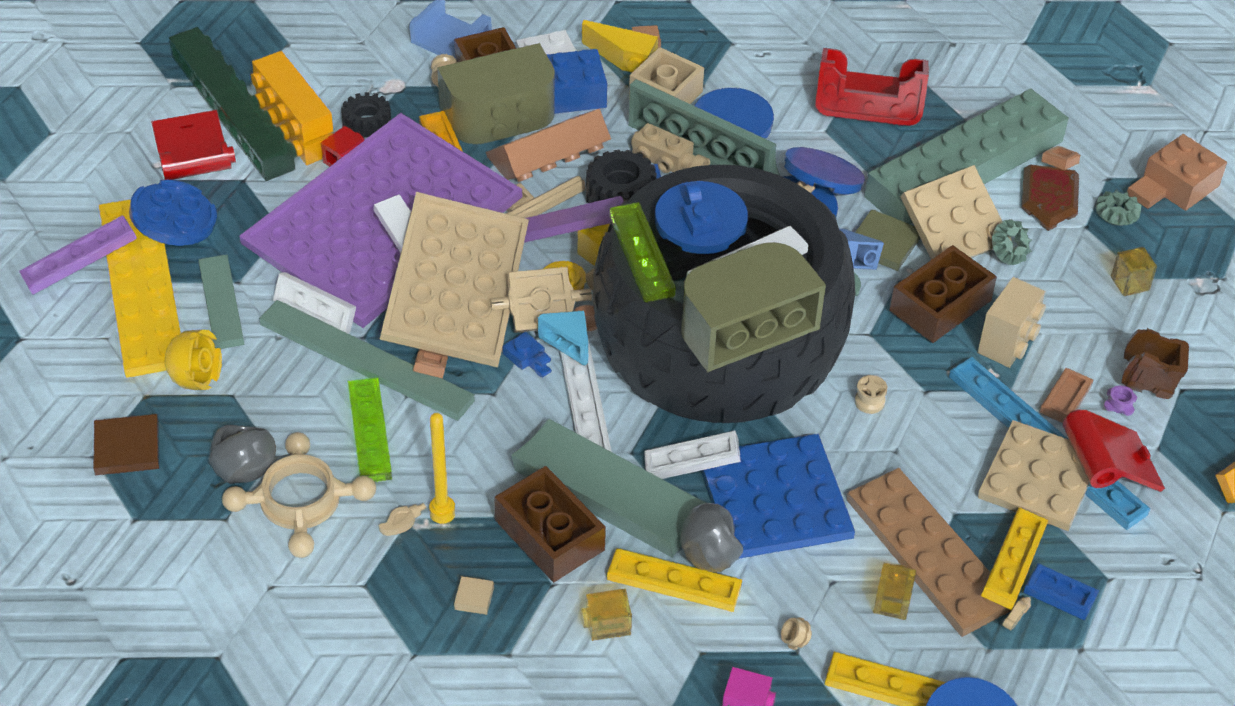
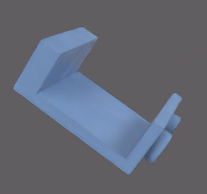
(437, 30)

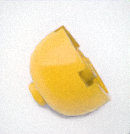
(193, 359)

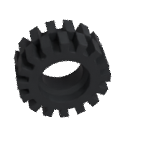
(366, 105)

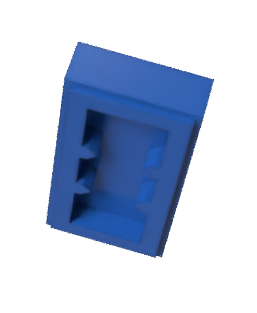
(1061, 591)

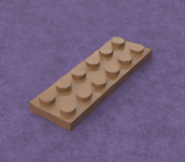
(927, 543)

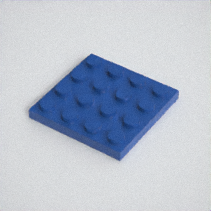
(781, 496)

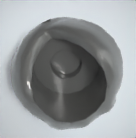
(241, 453)
(710, 538)

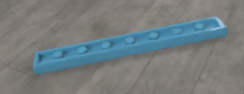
(1007, 406)

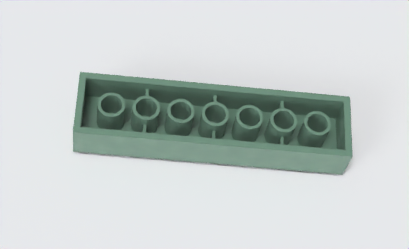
(990, 141)

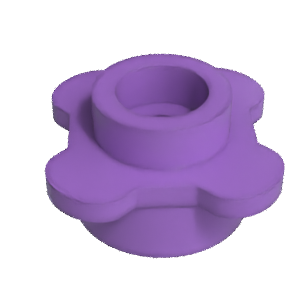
(1120, 400)

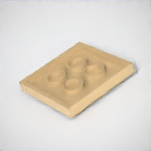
(954, 213)
(1037, 475)

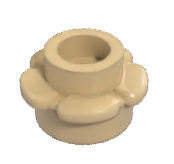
(796, 633)

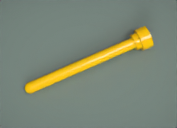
(441, 506)

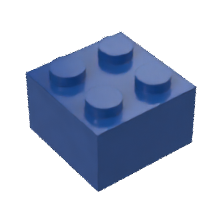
(579, 81)

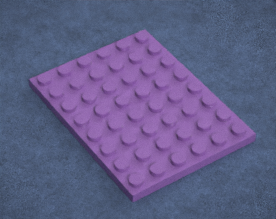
(330, 227)

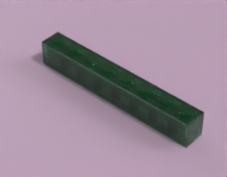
(235, 106)

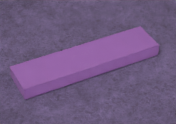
(571, 219)
(77, 254)

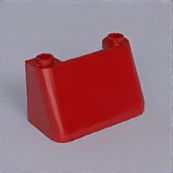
(870, 95)

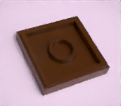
(126, 444)

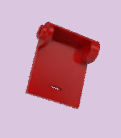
(192, 145)
(1109, 451)

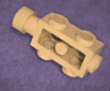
(666, 149)

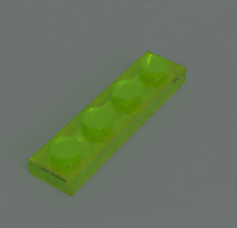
(642, 252)
(370, 429)

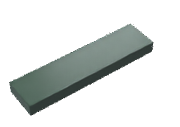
(221, 301)

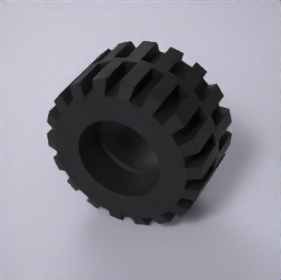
(617, 175)

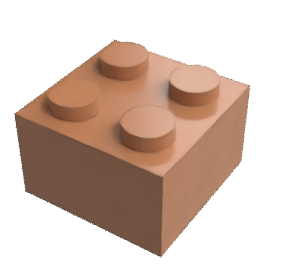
(1186, 171)

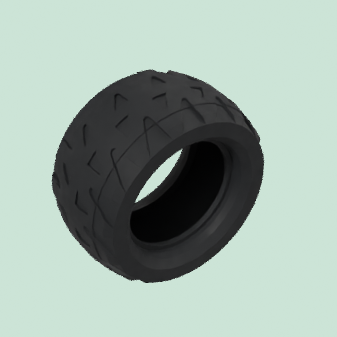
(647, 339)

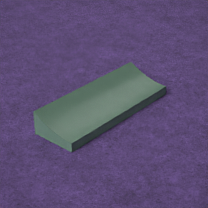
(711, 135)
(610, 485)

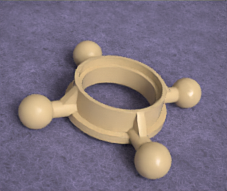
(299, 518)

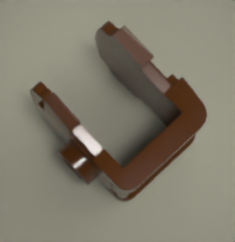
(1154, 363)

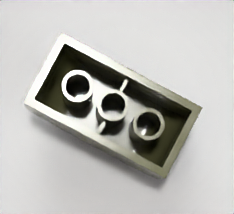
(498, 94)
(749, 303)

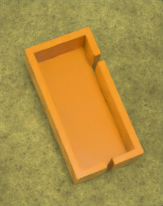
(292, 105)

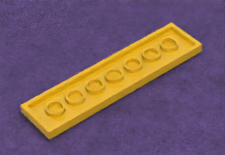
(141, 297)

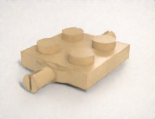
(537, 294)

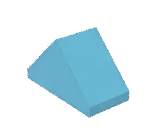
(566, 333)

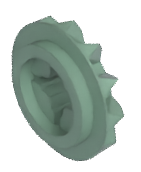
(1118, 215)
(1003, 246)

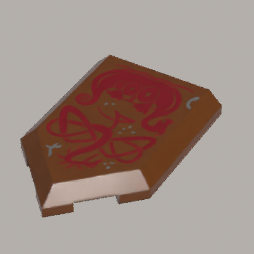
(1050, 194)

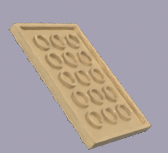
(447, 274)

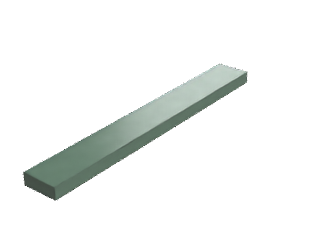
(367, 360)

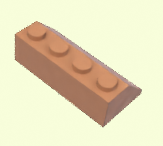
(550, 145)

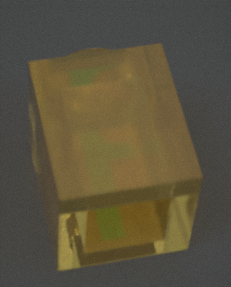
(1133, 271)
(894, 591)
(607, 614)

